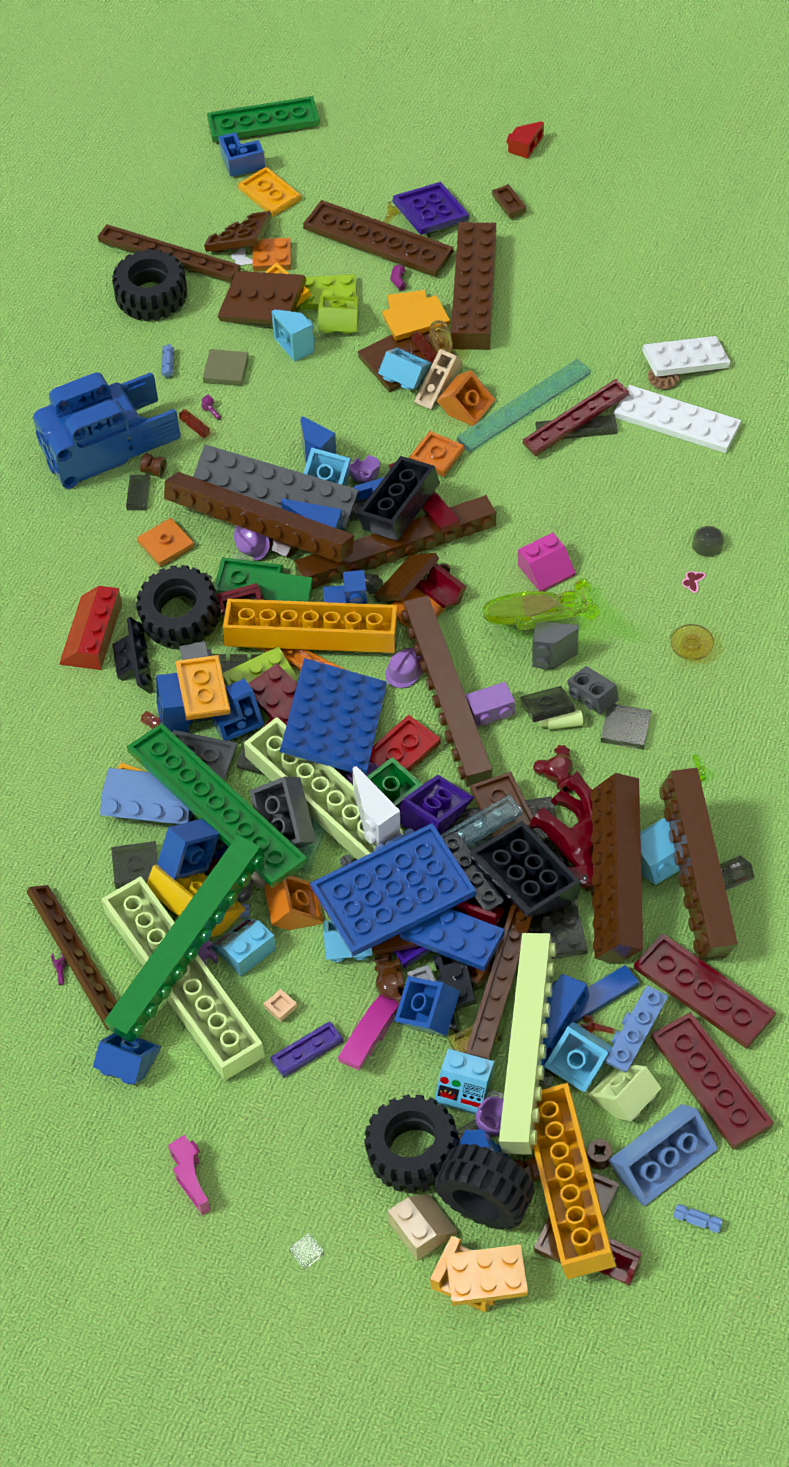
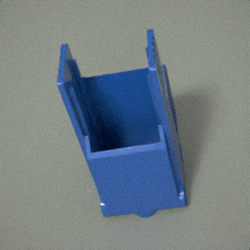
(90, 423)

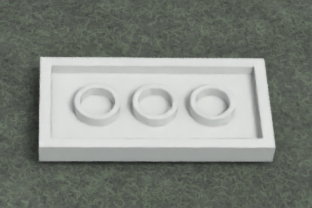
(686, 356)

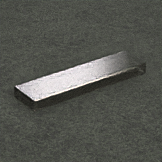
(596, 427)

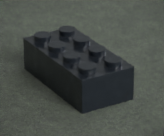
(398, 498)

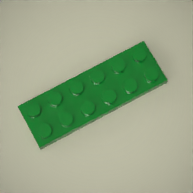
(264, 118)

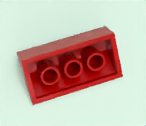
(92, 628)

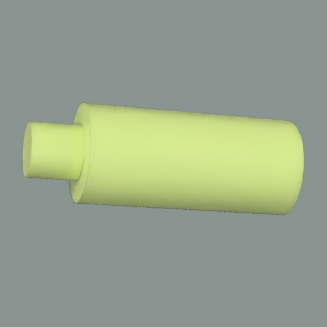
(567, 720)

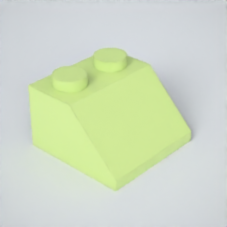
(626, 1092)

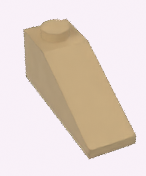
(438, 379)

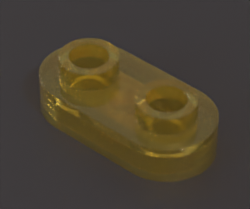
(443, 339)

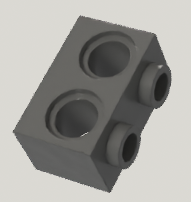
(593, 690)

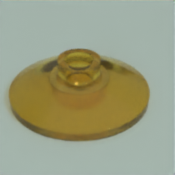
(692, 642)

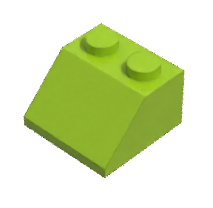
(338, 314)

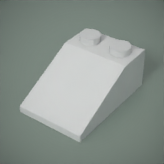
(377, 813)

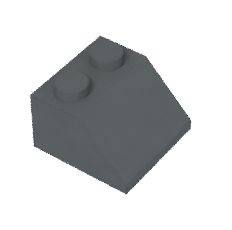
(554, 644)

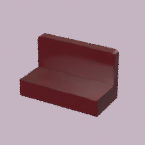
(442, 587)
(471, 908)

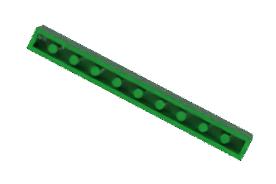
(184, 939)

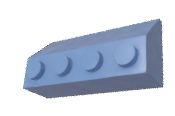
(141, 797)
(663, 1154)

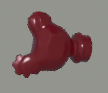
(556, 769)

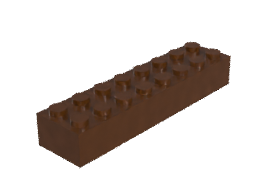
(473, 286)
(698, 864)
(617, 869)

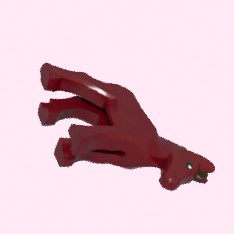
(572, 842)

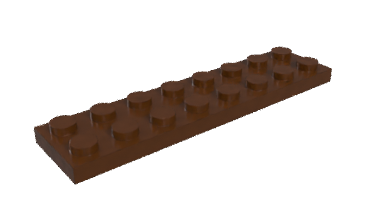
(378, 238)

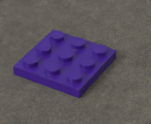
(430, 208)

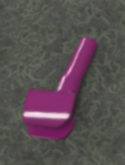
(207, 403)
(59, 965)

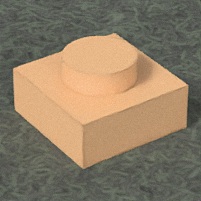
(280, 1005)

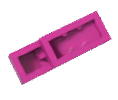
(186, 1157)

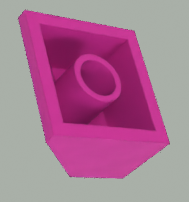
(545, 562)

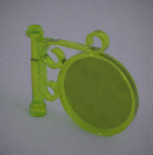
(533, 607)

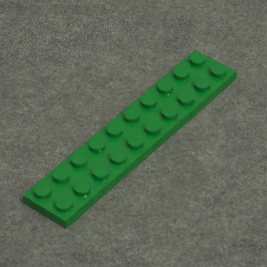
(215, 801)

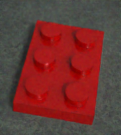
(407, 743)

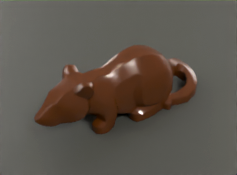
(389, 978)

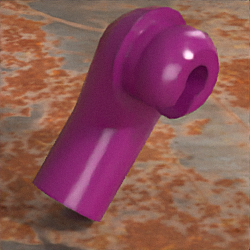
(397, 272)

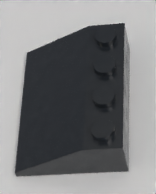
(527, 871)

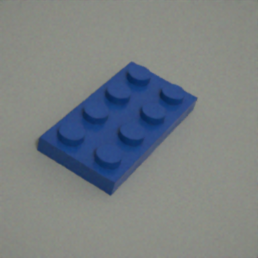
(457, 937)

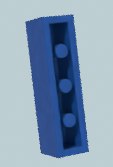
(565, 1004)

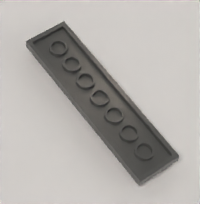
(271, 482)

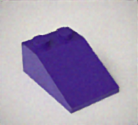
(434, 803)

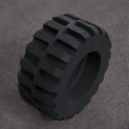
(146, 268)
(172, 584)
(400, 1117)
(485, 1186)

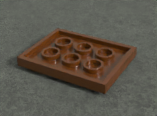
(258, 293)
(374, 354)

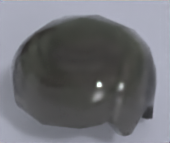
(708, 541)

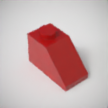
(525, 139)

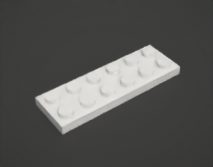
(678, 419)

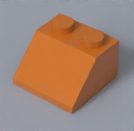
(466, 398)
(293, 904)

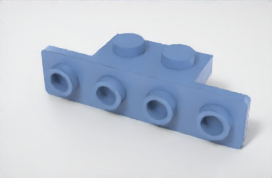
(635, 1029)

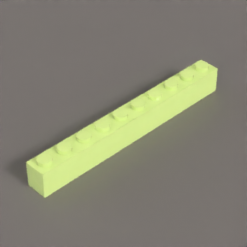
(527, 1045)

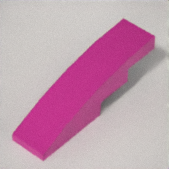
(368, 1032)

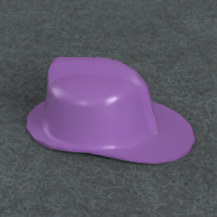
(251, 543)
(403, 669)

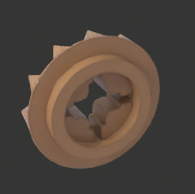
(661, 382)

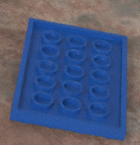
(333, 716)
(392, 889)

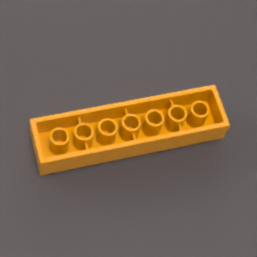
(310, 625)
(570, 1186)

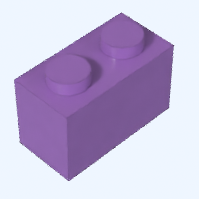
(491, 704)

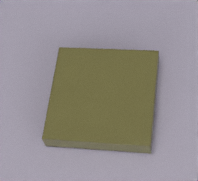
(225, 367)

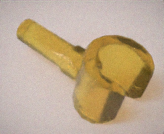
(391, 211)

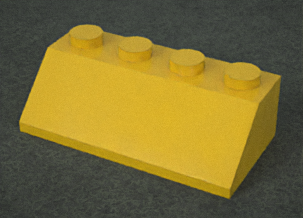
(179, 892)

